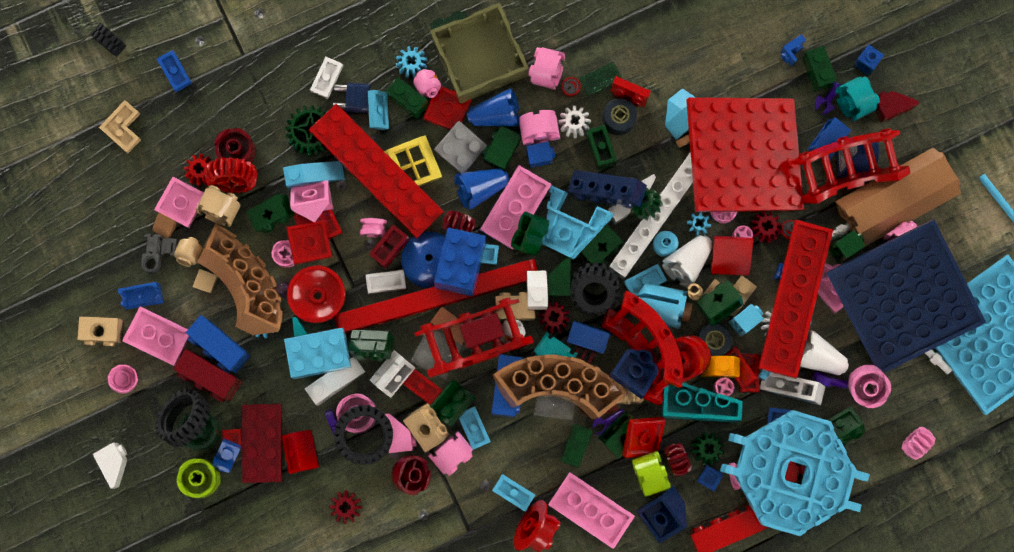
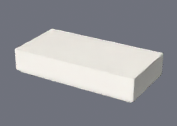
(385, 281)

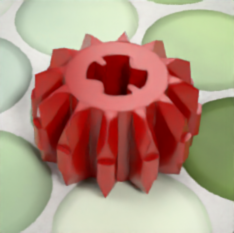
(192, 169)

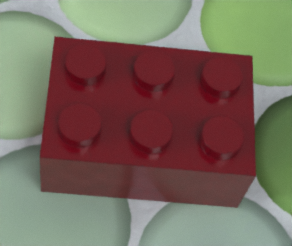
(207, 376)

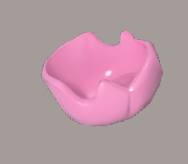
(122, 379)

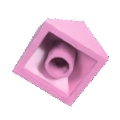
(311, 199)

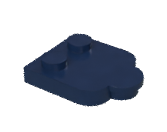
(635, 371)

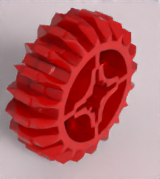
(231, 175)

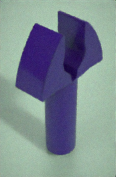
(827, 99)
(827, 381)
(331, 418)
(608, 421)

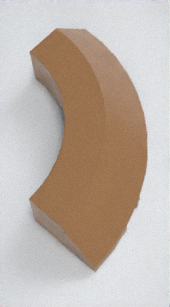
(246, 279)
(560, 378)

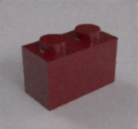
(481, 330)

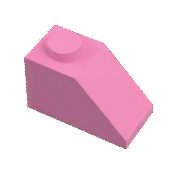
(402, 437)

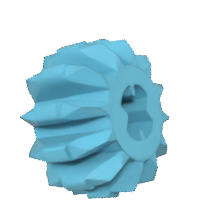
(411, 56)

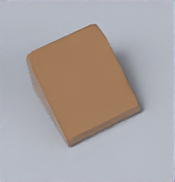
(164, 225)

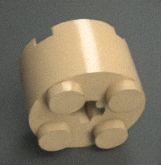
(218, 206)

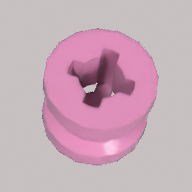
(742, 231)
(725, 384)

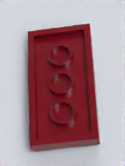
(261, 443)

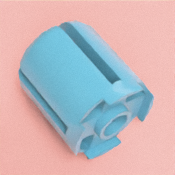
(666, 302)

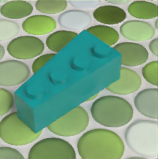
(699, 404)

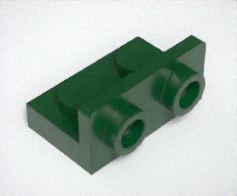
(452, 402)
(847, 425)

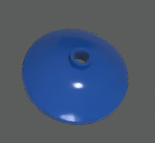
(414, 260)

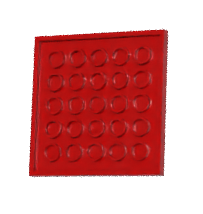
(744, 154)

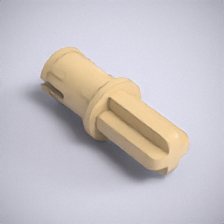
(695, 291)

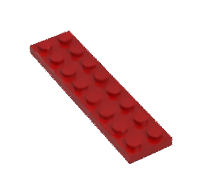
(376, 171)
(795, 299)

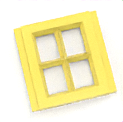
(428, 158)

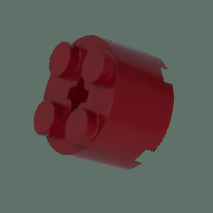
(235, 137)

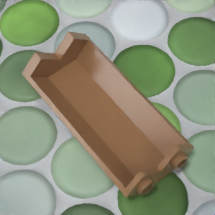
(884, 205)

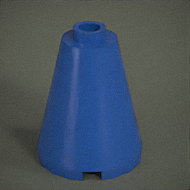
(496, 111)
(479, 185)

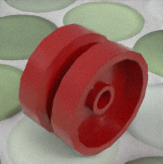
(694, 355)

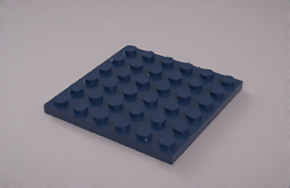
(906, 296)

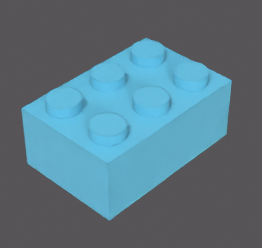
(317, 353)

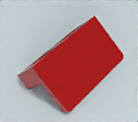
(300, 451)

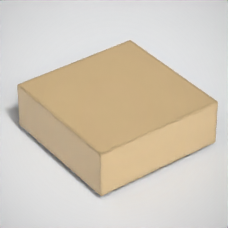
(205, 281)

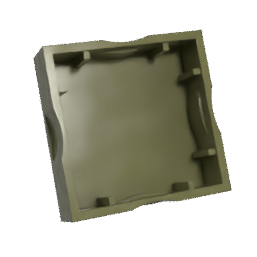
(479, 53)

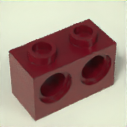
(389, 246)

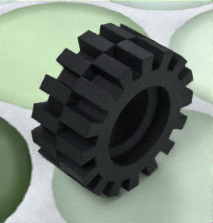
(108, 39)

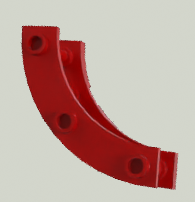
(854, 179)
(625, 330)
(478, 355)

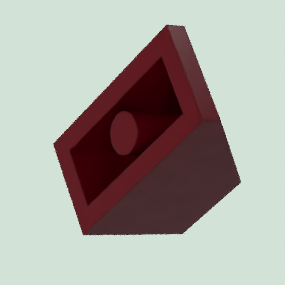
(894, 104)

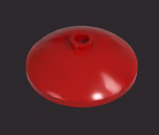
(313, 281)

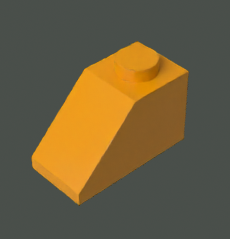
(723, 367)

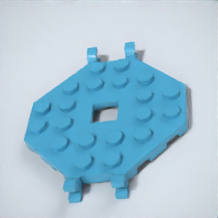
(825, 479)

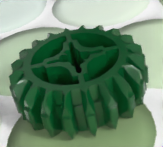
(302, 129)

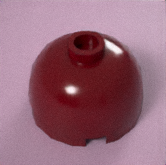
(411, 475)

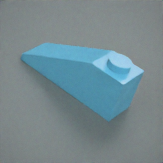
(312, 173)

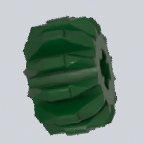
(649, 206)
(701, 448)

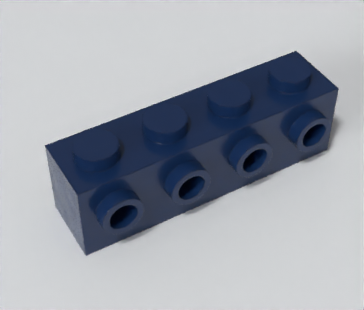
(607, 188)

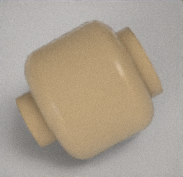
(188, 251)

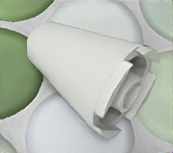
(688, 260)
(822, 356)

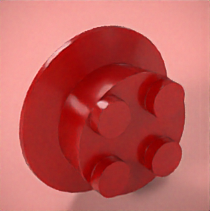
(536, 528)

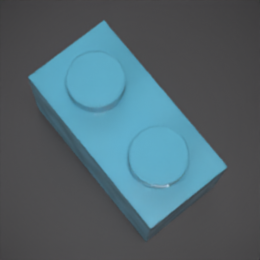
(746, 319)

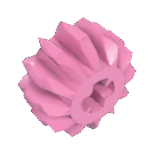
(918, 443)

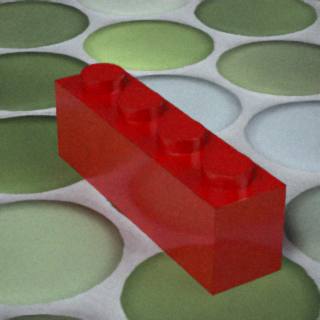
(726, 531)

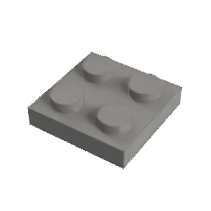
(460, 147)

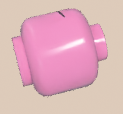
(427, 83)

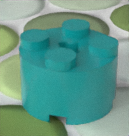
(857, 98)
(553, 346)

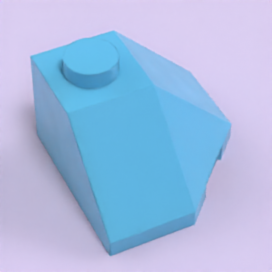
(676, 115)

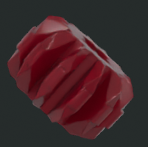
(458, 221)
(770, 233)
(560, 319)
(677, 459)
(352, 511)

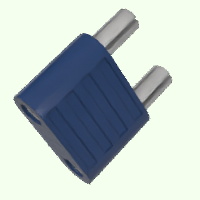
(355, 97)

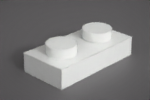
(326, 77)

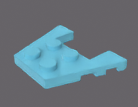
(568, 233)

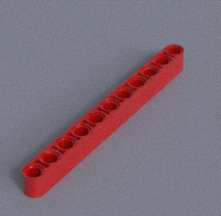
(431, 298)

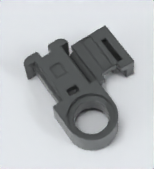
(158, 247)

